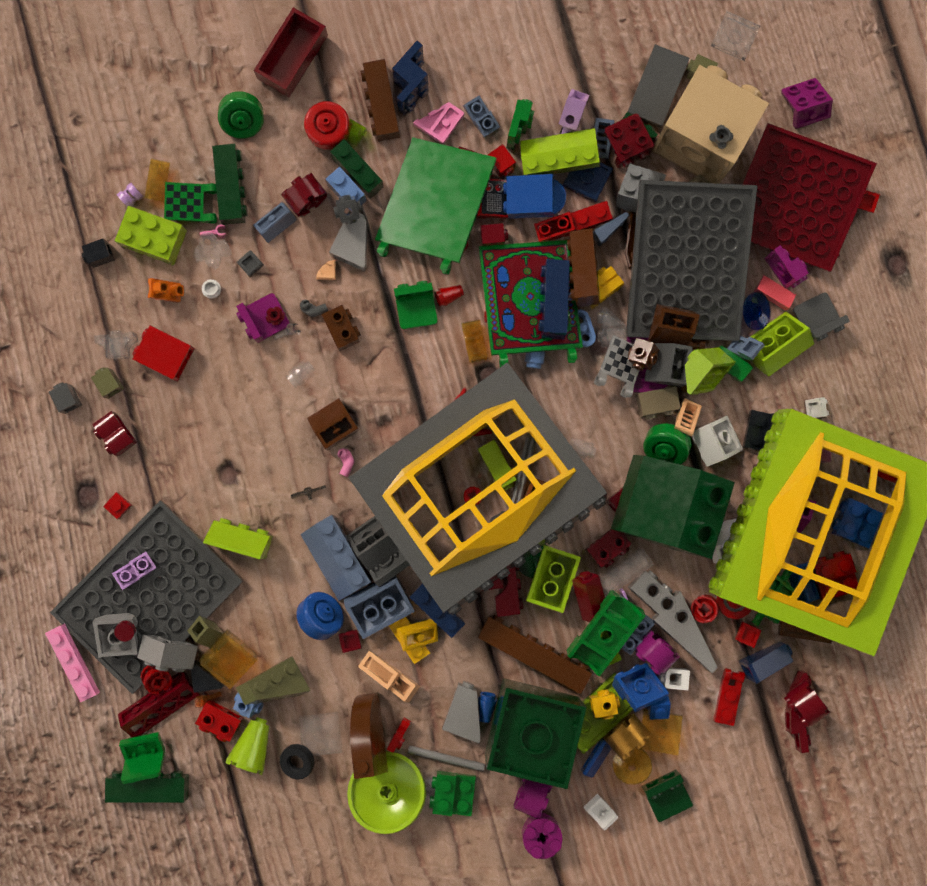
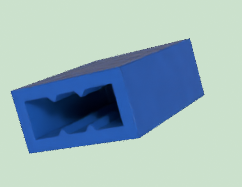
(529, 196)

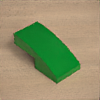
(740, 368)

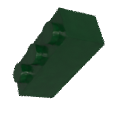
(357, 169)

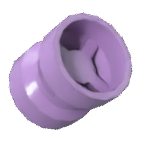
(126, 198)

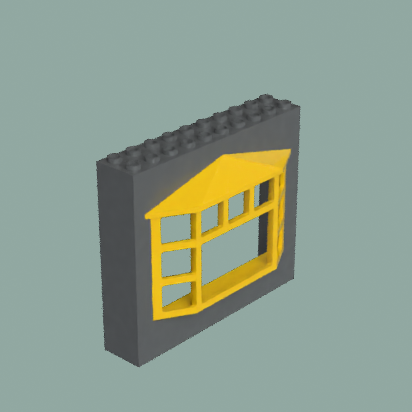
(514, 533)

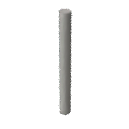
(446, 758)

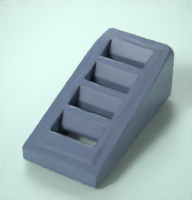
(605, 122)
(604, 232)

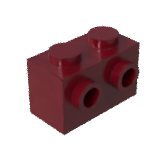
(608, 547)

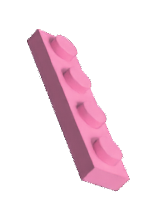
(72, 662)

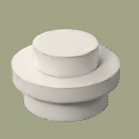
(211, 289)

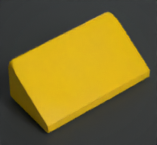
(418, 634)

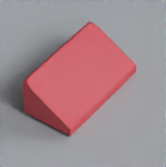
(775, 293)

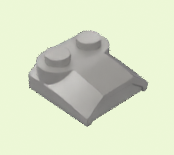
(105, 638)

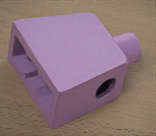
(574, 106)

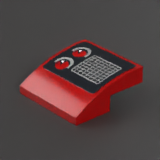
(493, 200)

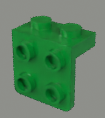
(415, 305)
(142, 757)

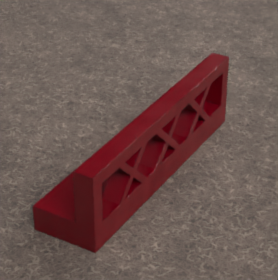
(154, 703)

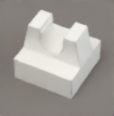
(816, 407)

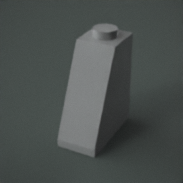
(351, 244)
(463, 713)

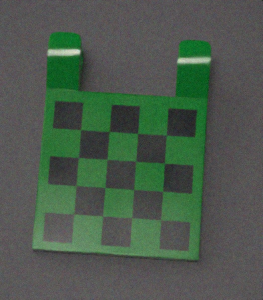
(186, 202)

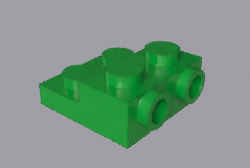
(521, 121)
(452, 793)

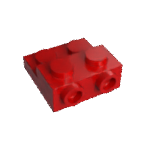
(838, 569)

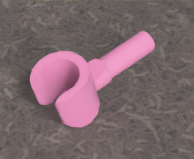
(215, 231)

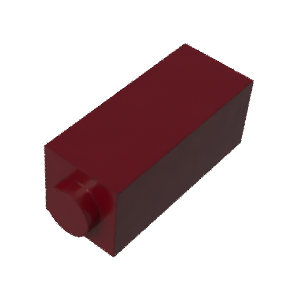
(588, 594)

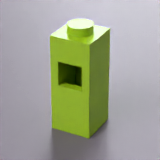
(496, 463)

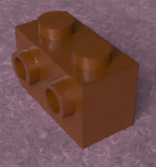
(341, 328)

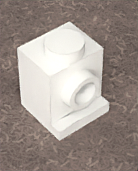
(681, 681)

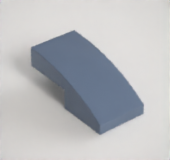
(746, 347)

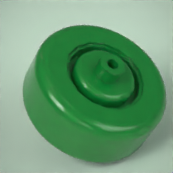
(240, 115)
(667, 444)

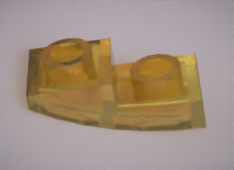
(156, 180)
(474, 341)

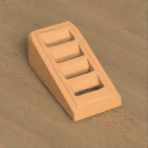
(691, 408)

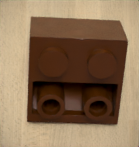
(673, 325)
(332, 424)

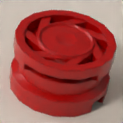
(705, 608)
(155, 680)

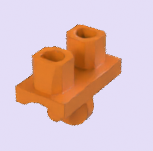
(165, 290)

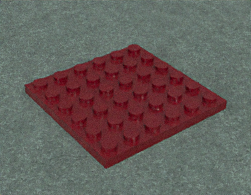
(805, 195)

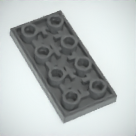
(658, 85)

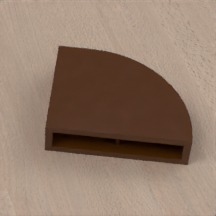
(367, 737)

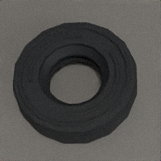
(291, 770)

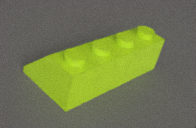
(560, 153)

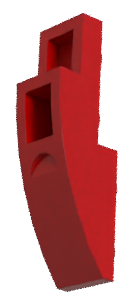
(563, 224)

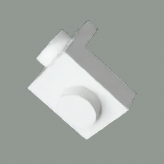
(601, 812)

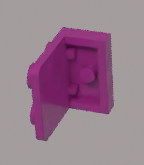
(255, 318)

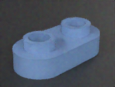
(586, 328)

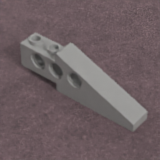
(685, 632)

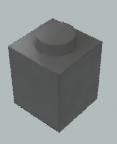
(64, 397)

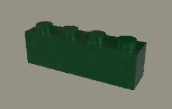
(229, 184)
(161, 789)

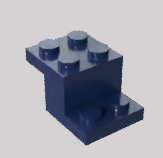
(410, 78)

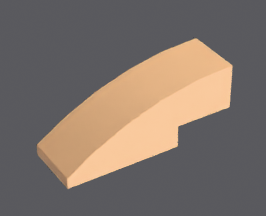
(389, 676)

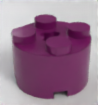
(656, 652)
(532, 798)
(542, 847)

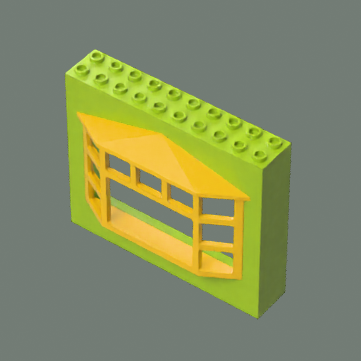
(773, 511)

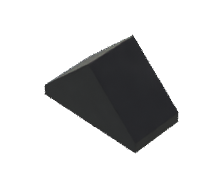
(203, 679)

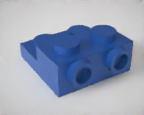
(856, 522)
(639, 687)

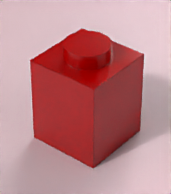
(505, 162)

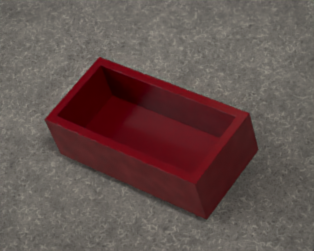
(291, 52)

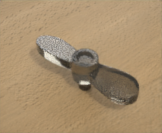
(307, 492)

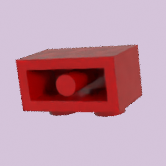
(219, 721)

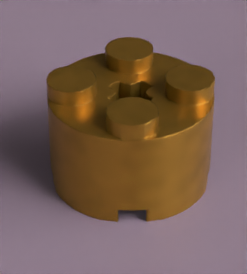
(627, 735)

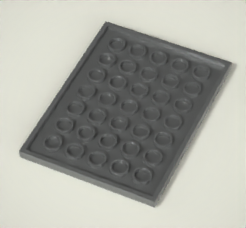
(691, 255)
(166, 602)

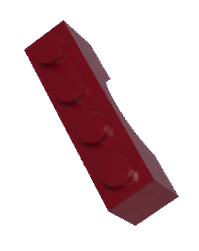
(508, 601)

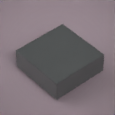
(250, 263)

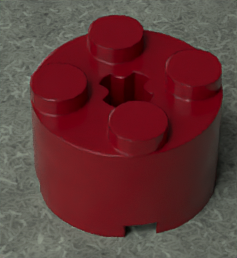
(304, 194)
(808, 704)

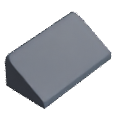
(275, 222)

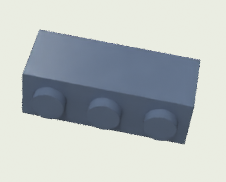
(378, 606)

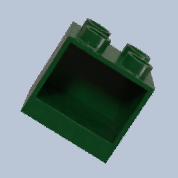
(535, 733)

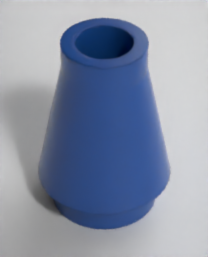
(486, 705)

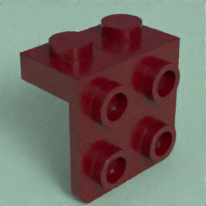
(629, 140)

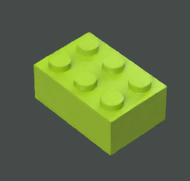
(150, 235)

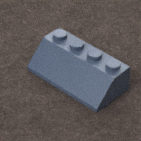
(336, 557)

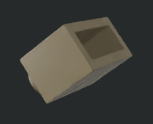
(658, 402)

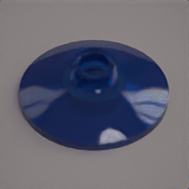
(756, 311)

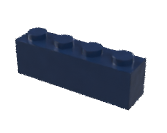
(555, 299)

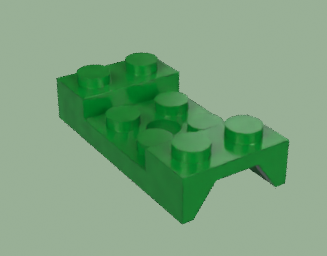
(616, 616)

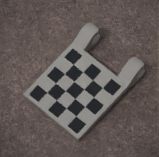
(618, 366)

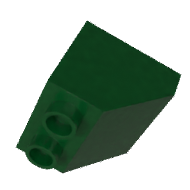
(673, 505)

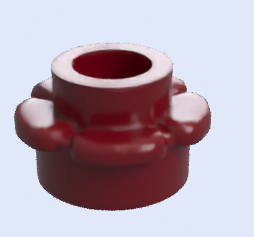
(277, 320)

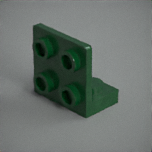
(667, 795)

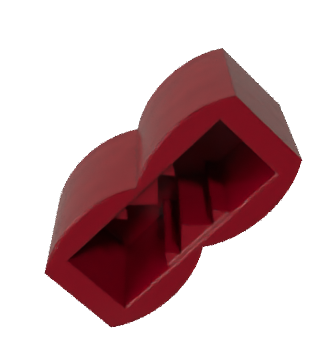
(114, 433)

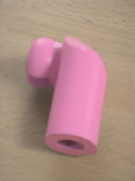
(347, 460)

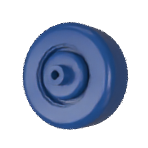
(319, 616)

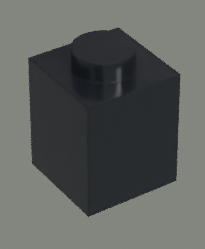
(97, 253)

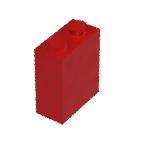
(162, 353)

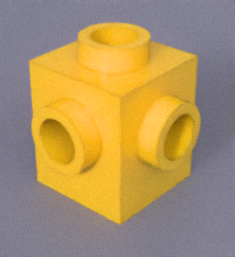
(598, 700)

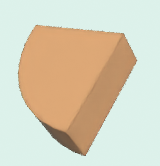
(327, 271)

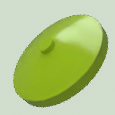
(390, 799)

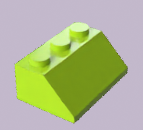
(783, 341)
(706, 369)
(239, 538)
(553, 579)

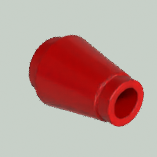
(447, 295)

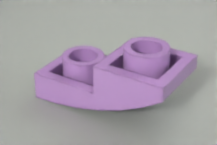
(134, 570)

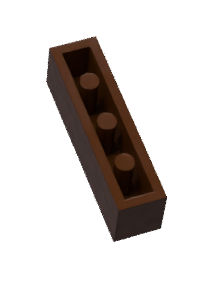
(381, 100)
(584, 267)

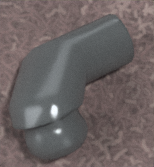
(312, 310)

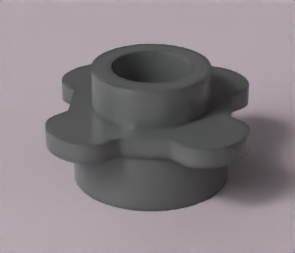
(725, 132)

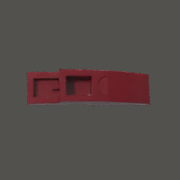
(792, 721)

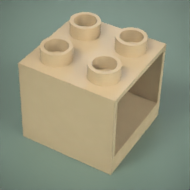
(703, 106)

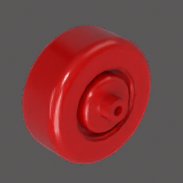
(327, 125)

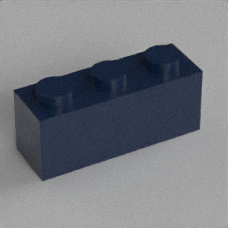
(449, 623)

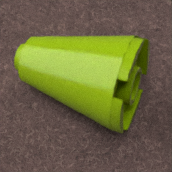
(251, 747)

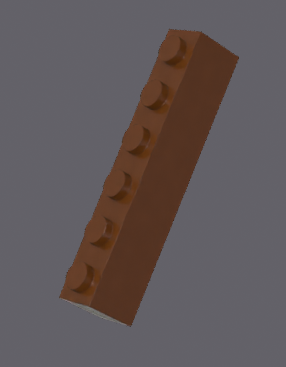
(534, 654)

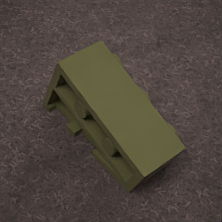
(275, 683)

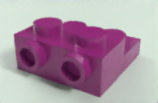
(787, 271)

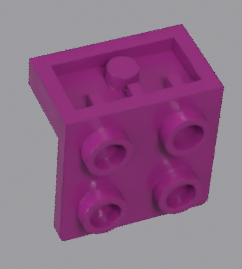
(809, 102)

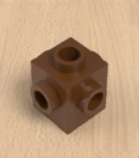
(643, 354)

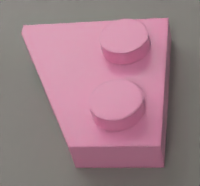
(440, 122)

